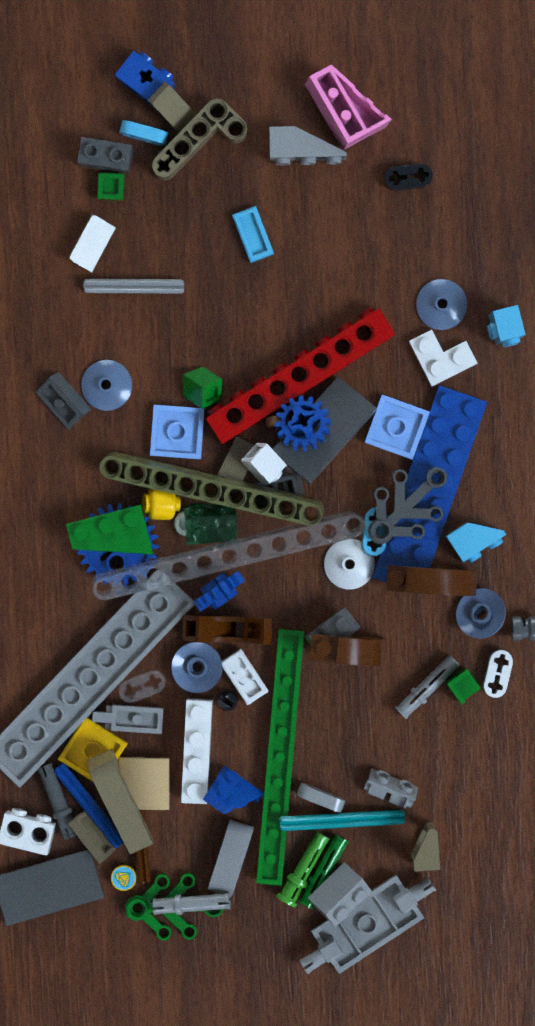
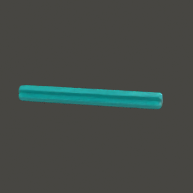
(341, 820)

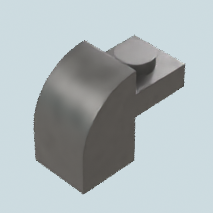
(338, 625)

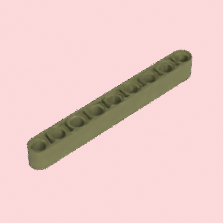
(199, 490)

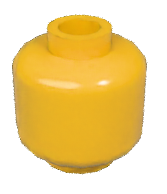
(160, 504)

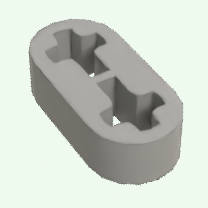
(321, 797)

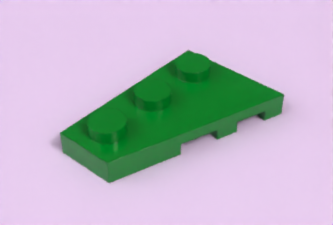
(112, 532)

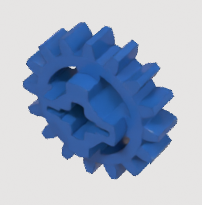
(294, 429)
(219, 591)

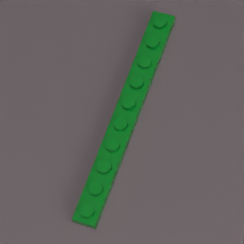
(280, 755)

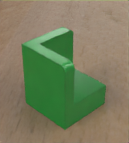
(202, 387)
(462, 685)

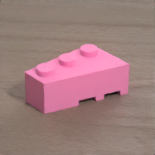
(344, 107)

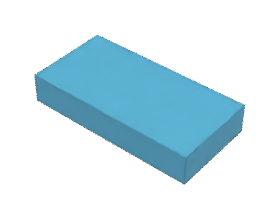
(253, 234)

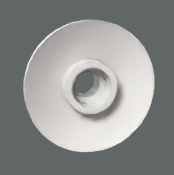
(335, 564)

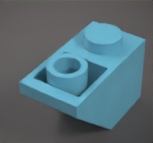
(472, 538)

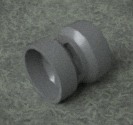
(522, 628)

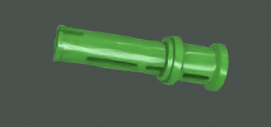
(297, 879)

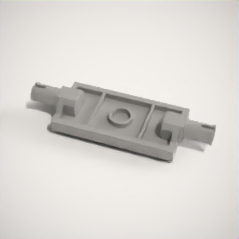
(374, 922)

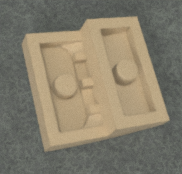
(147, 781)

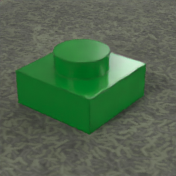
(111, 186)

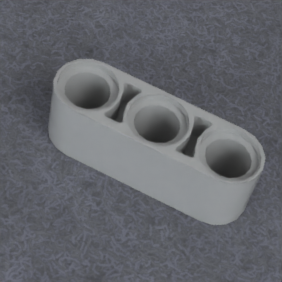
(230, 857)

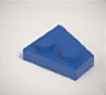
(231, 791)

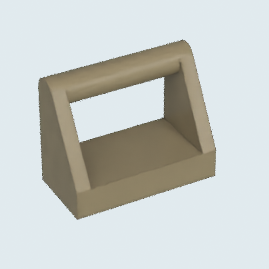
(426, 850)

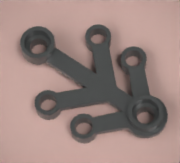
(404, 508)

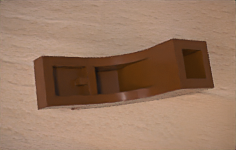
(431, 580)
(227, 629)
(348, 650)

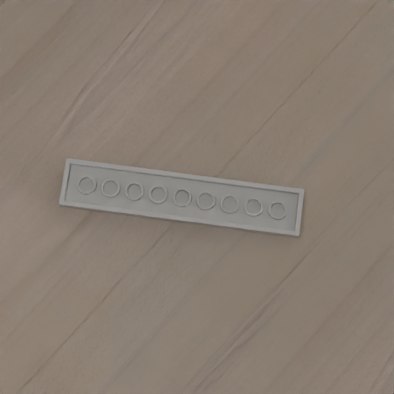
(90, 678)

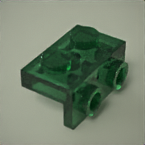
(209, 523)

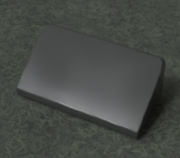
(63, 400)

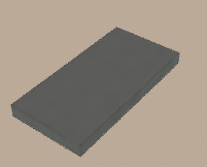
(347, 414)
(49, 887)

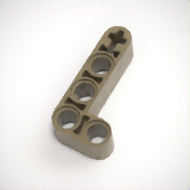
(196, 143)
(119, 801)

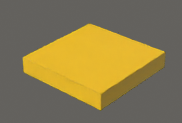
(88, 741)

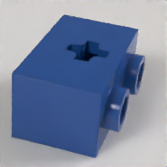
(131, 76)

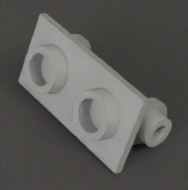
(402, 791)

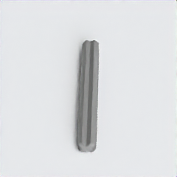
(157, 286)

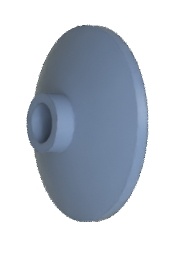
(435, 316)
(114, 396)
(471, 607)
(193, 680)

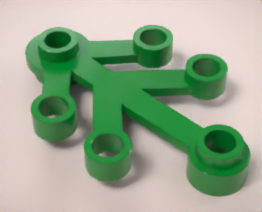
(177, 920)

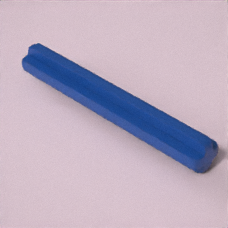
(89, 804)

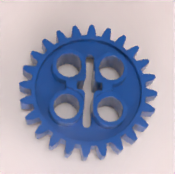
(100, 566)

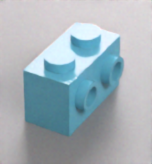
(506, 326)

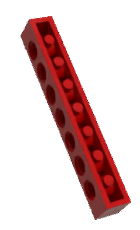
(380, 333)

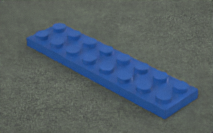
(445, 445)

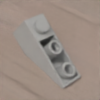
(295, 144)

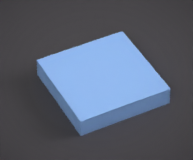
(397, 427)
(177, 432)

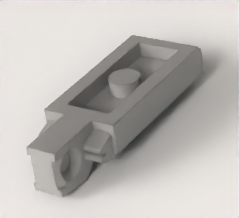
(131, 718)

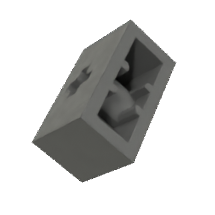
(105, 155)

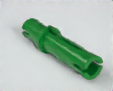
(338, 845)

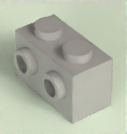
(340, 894)

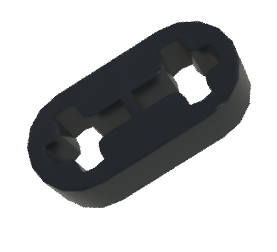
(408, 170)

